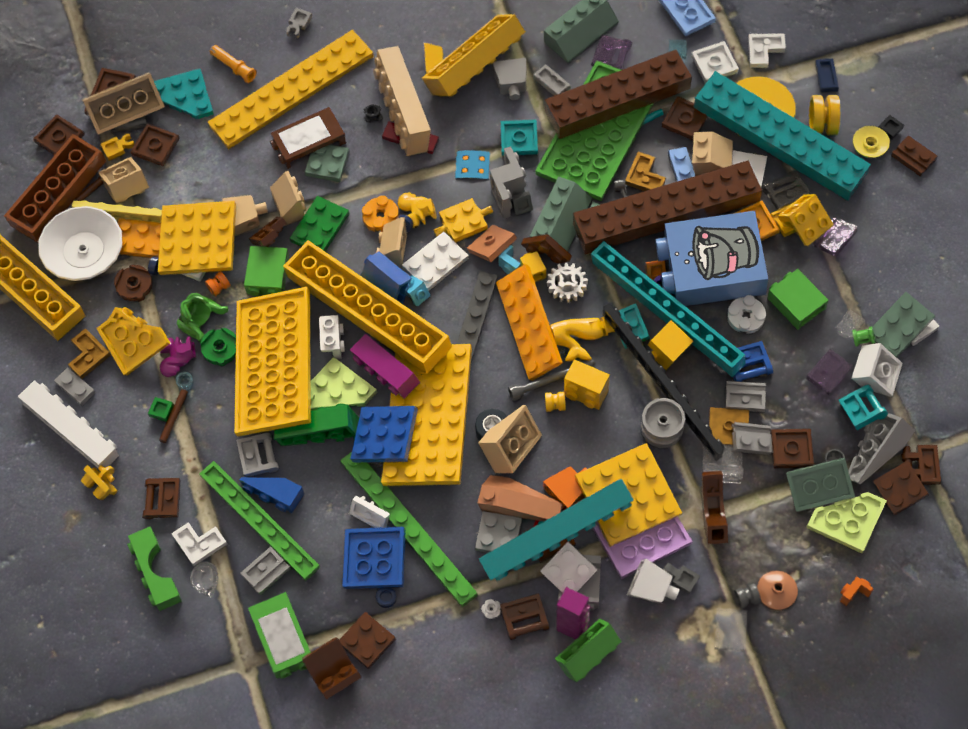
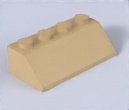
(123, 103)

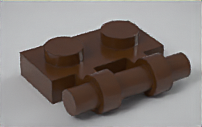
(928, 463)

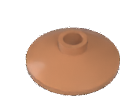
(777, 599)

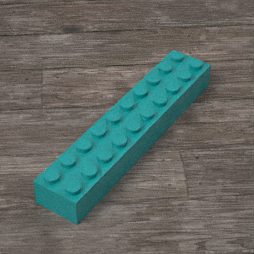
(781, 135)

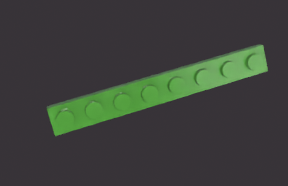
(259, 520)

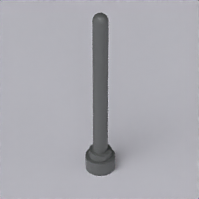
(517, 391)

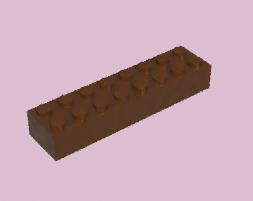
(618, 94)

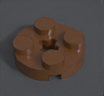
(136, 292)

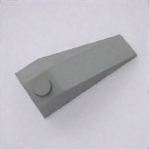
(880, 444)

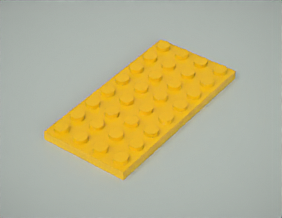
(272, 362)
(439, 424)

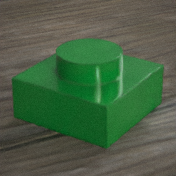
(160, 409)

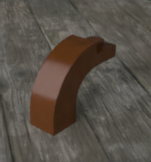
(713, 507)

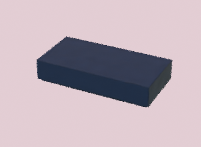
(826, 75)

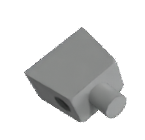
(510, 76)

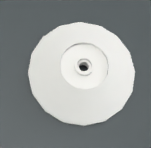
(73, 231)

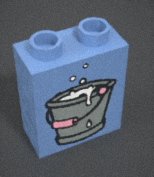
(713, 259)

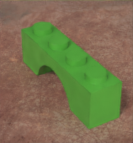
(146, 547)

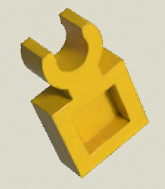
(114, 148)

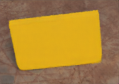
(433, 56)

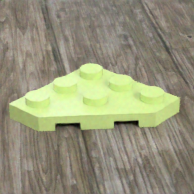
(339, 385)
(848, 520)

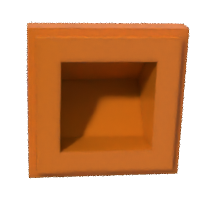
(655, 268)

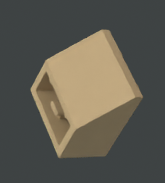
(288, 198)

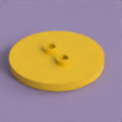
(772, 92)

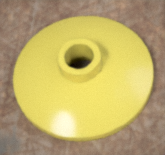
(874, 136)

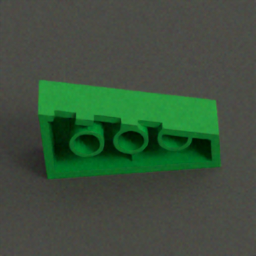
(326, 423)

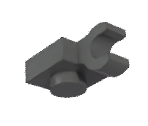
(683, 578)

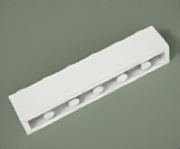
(68, 425)

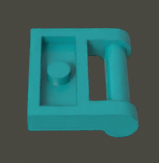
(858, 411)

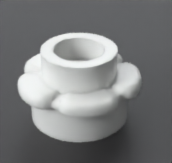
(486, 609)

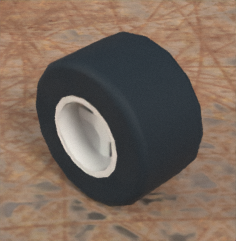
(487, 420)

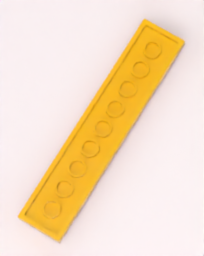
(290, 89)

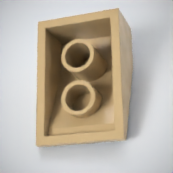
(510, 441)

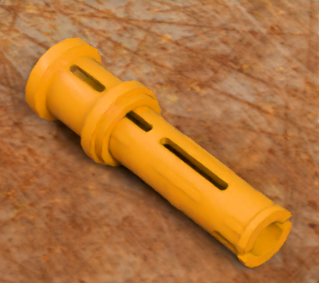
(238, 67)

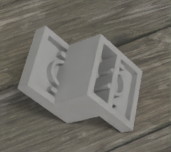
(507, 181)

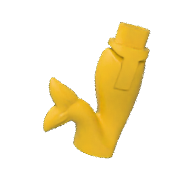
(582, 328)

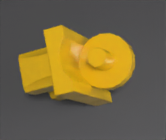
(100, 477)

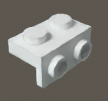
(331, 335)

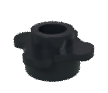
(372, 109)

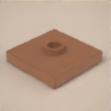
(491, 243)

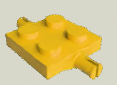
(463, 220)

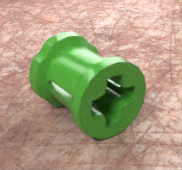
(863, 336)

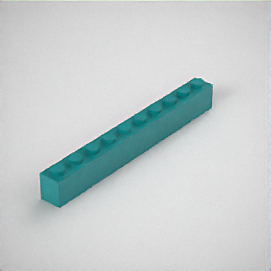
(668, 308)

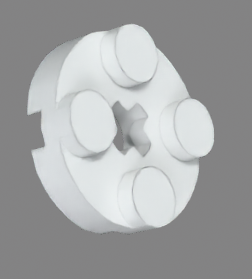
(746, 324)

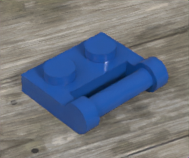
(754, 354)

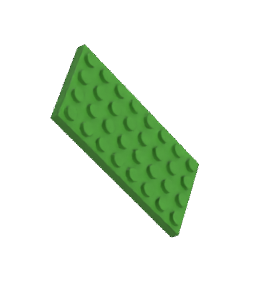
(595, 153)

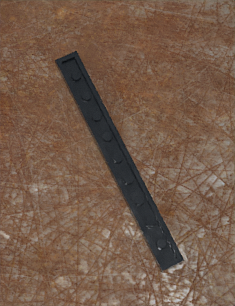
(659, 376)

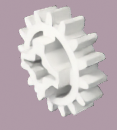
(567, 282)

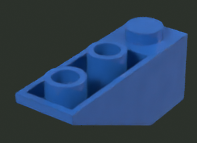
(278, 491)

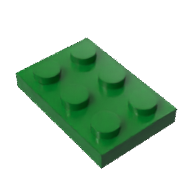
(320, 224)

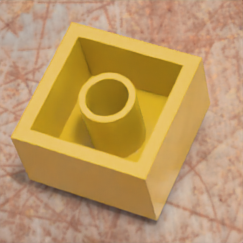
(586, 384)

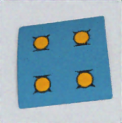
(472, 164)

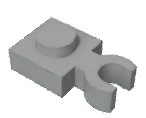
(298, 20)

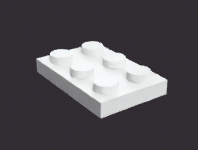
(435, 260)

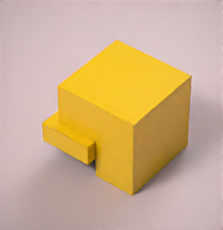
(669, 344)

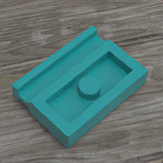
(633, 316)

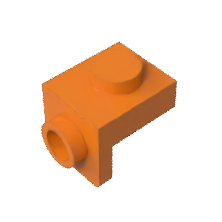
(858, 584)

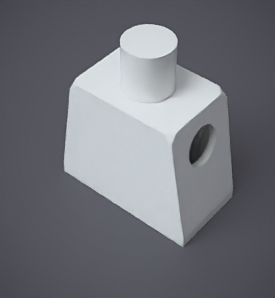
(652, 583)

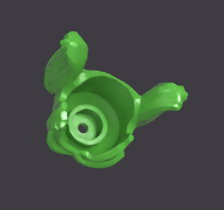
(195, 312)

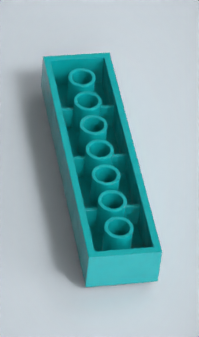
(555, 529)

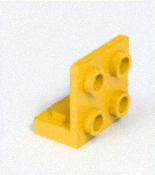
(807, 218)

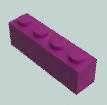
(384, 366)
(573, 613)

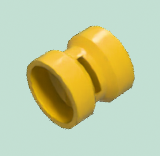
(555, 401)

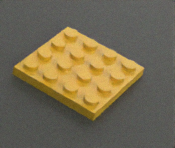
(197, 238)
(643, 478)

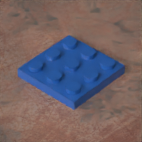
(384, 434)
(374, 558)

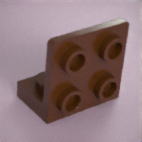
(331, 668)

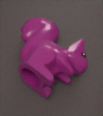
(180, 355)

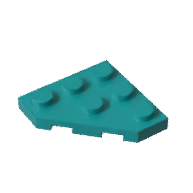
(186, 93)

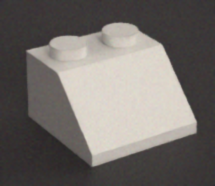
(877, 368)

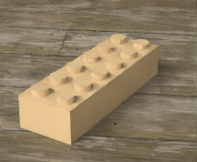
(402, 101)

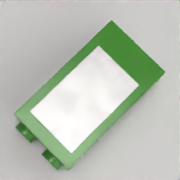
(280, 635)

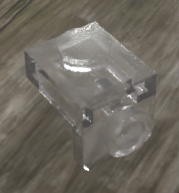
(850, 322)

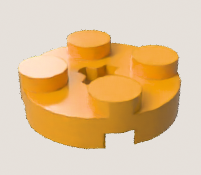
(377, 205)

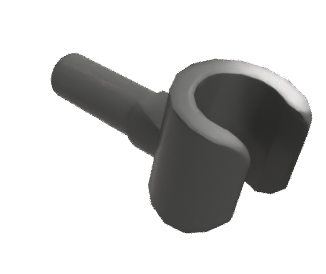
(619, 185)

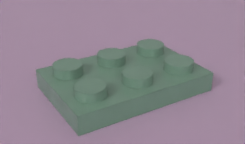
(902, 324)
(820, 484)

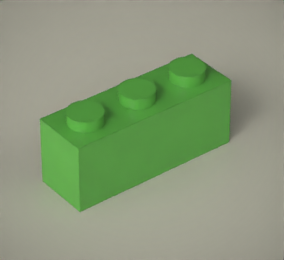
(588, 650)

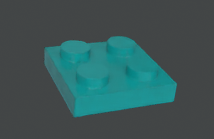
(520, 136)

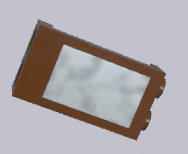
(307, 136)

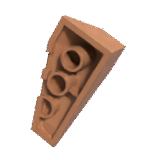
(514, 499)

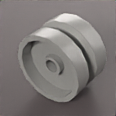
(663, 423)

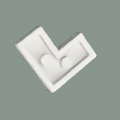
(763, 44)
(197, 547)

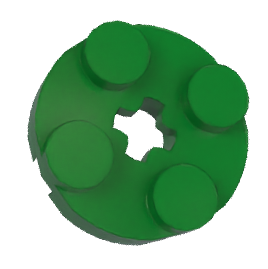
(209, 349)

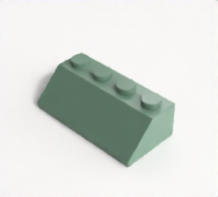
(580, 28)
(558, 211)

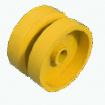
(825, 114)

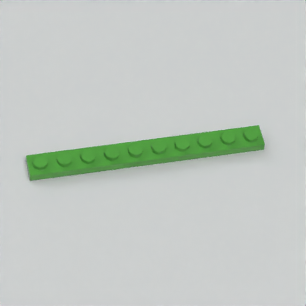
(414, 533)

